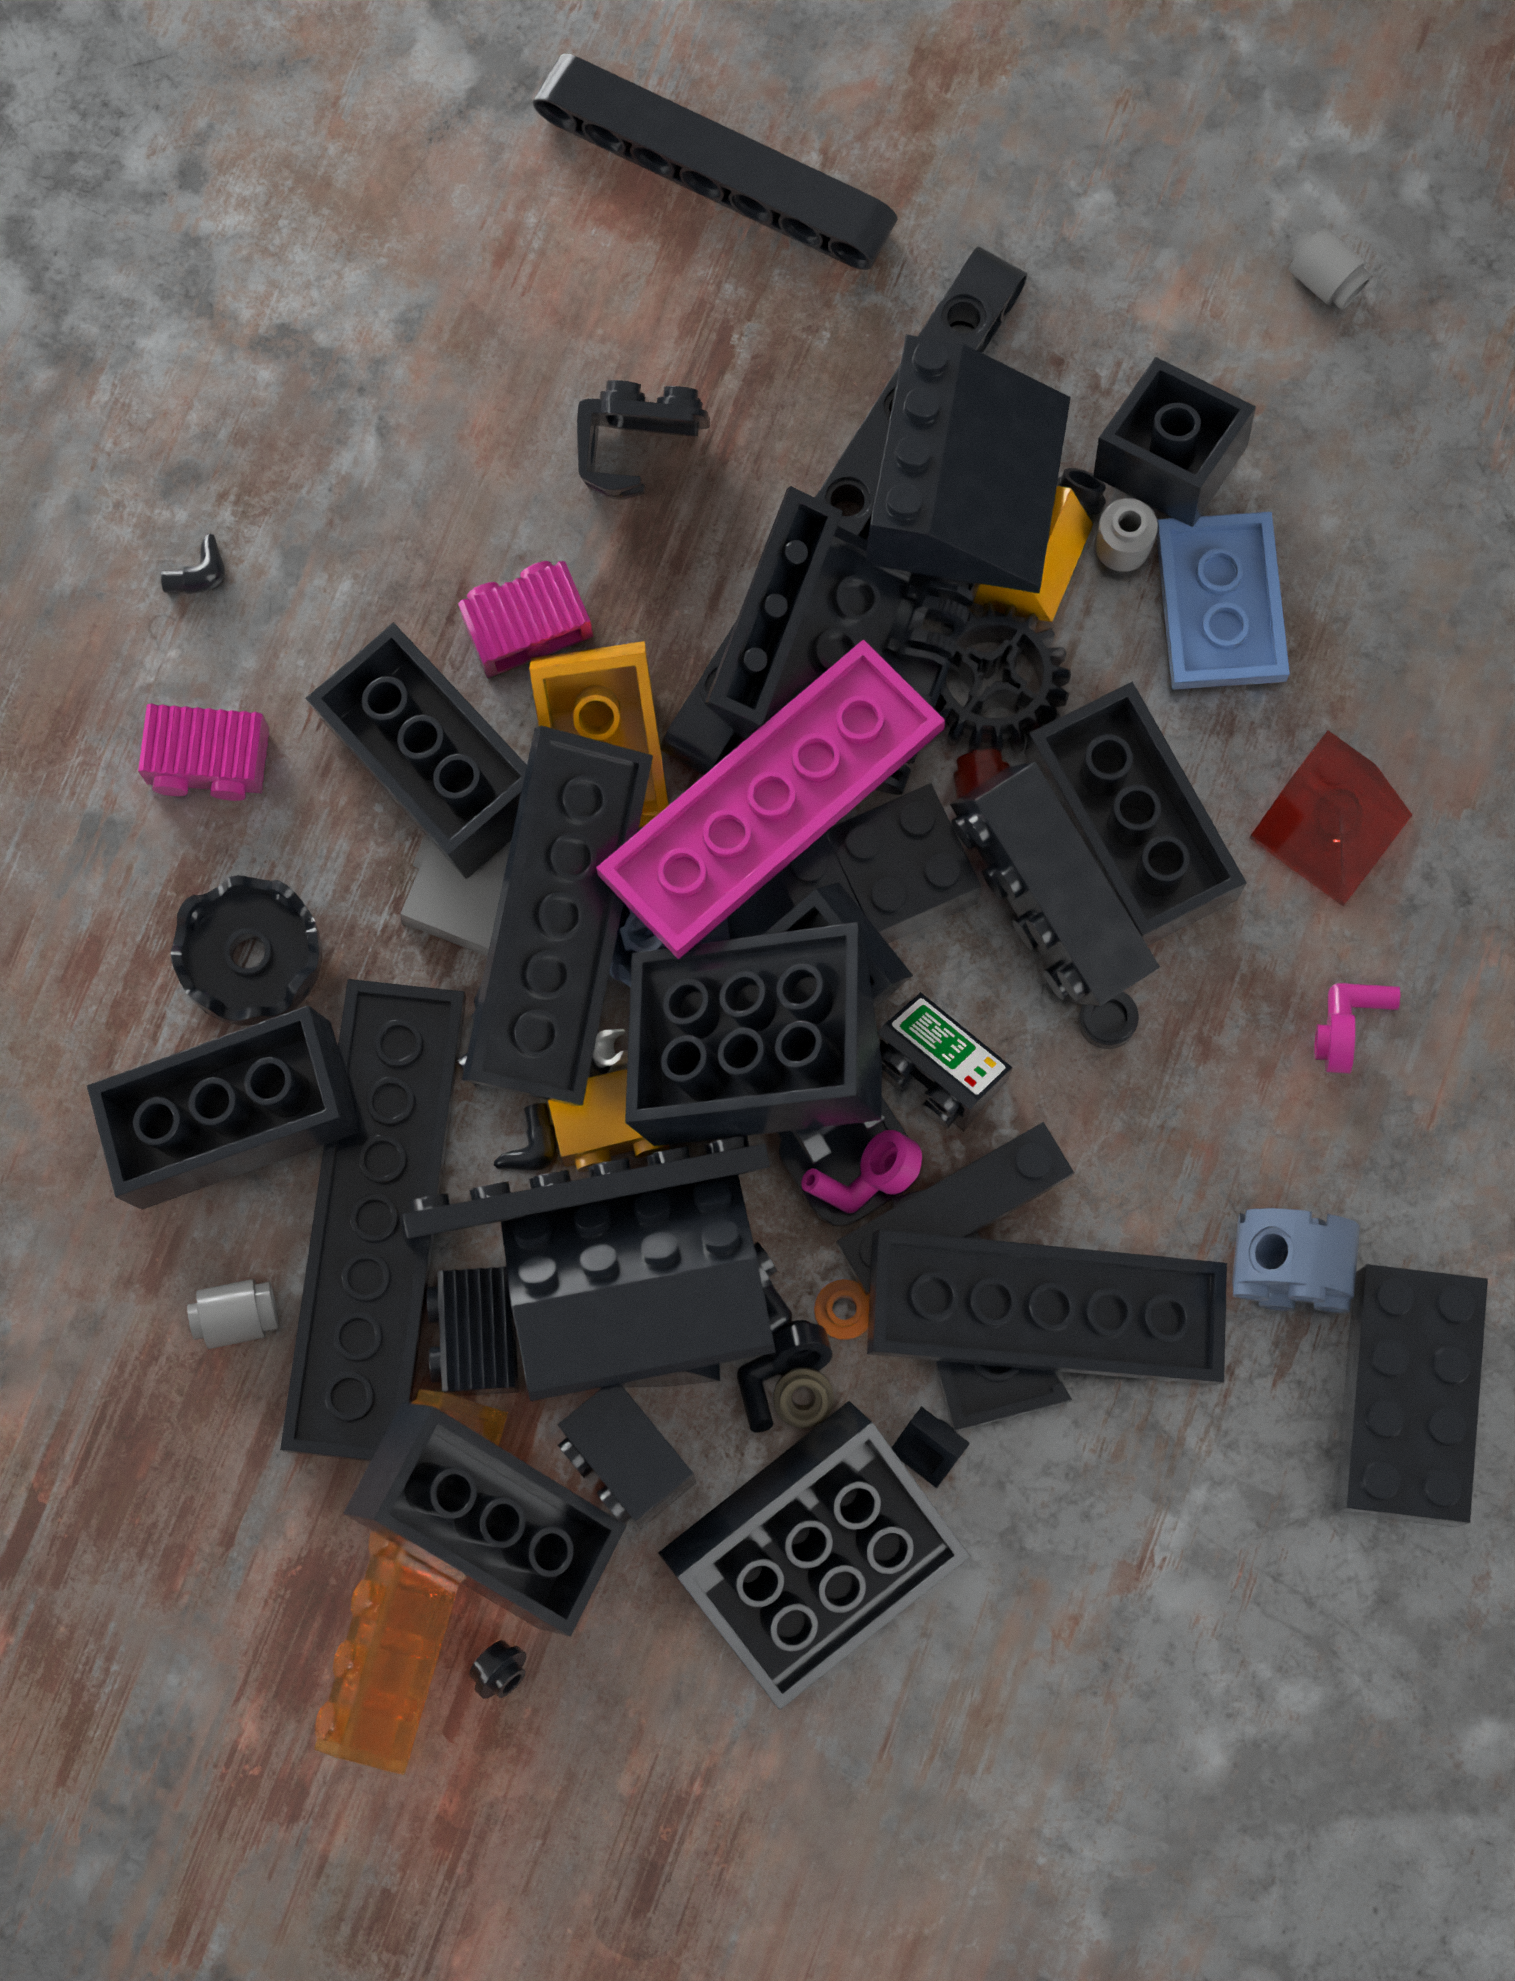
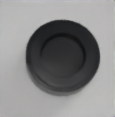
(1111, 1023)

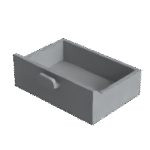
(453, 906)

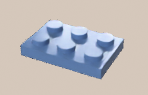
(1222, 601)

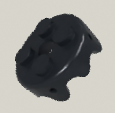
(218, 922)

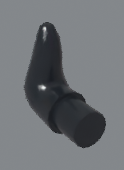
(200, 577)
(540, 1146)

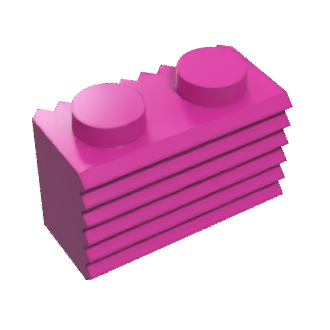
(525, 617)
(203, 751)

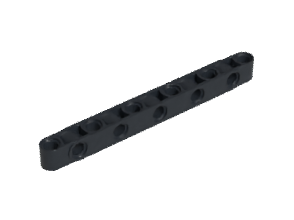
(979, 295)

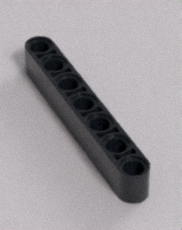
(715, 161)

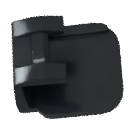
(625, 409)
(838, 1155)

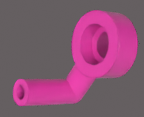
(1337, 1039)
(887, 1165)

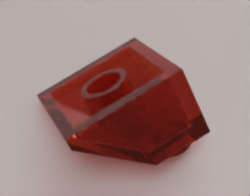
(1333, 819)

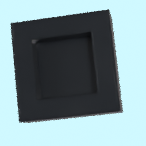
(929, 1446)

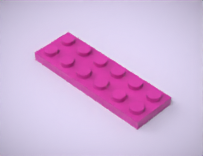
(770, 798)

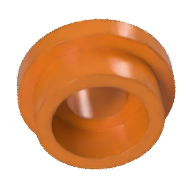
(836, 1327)

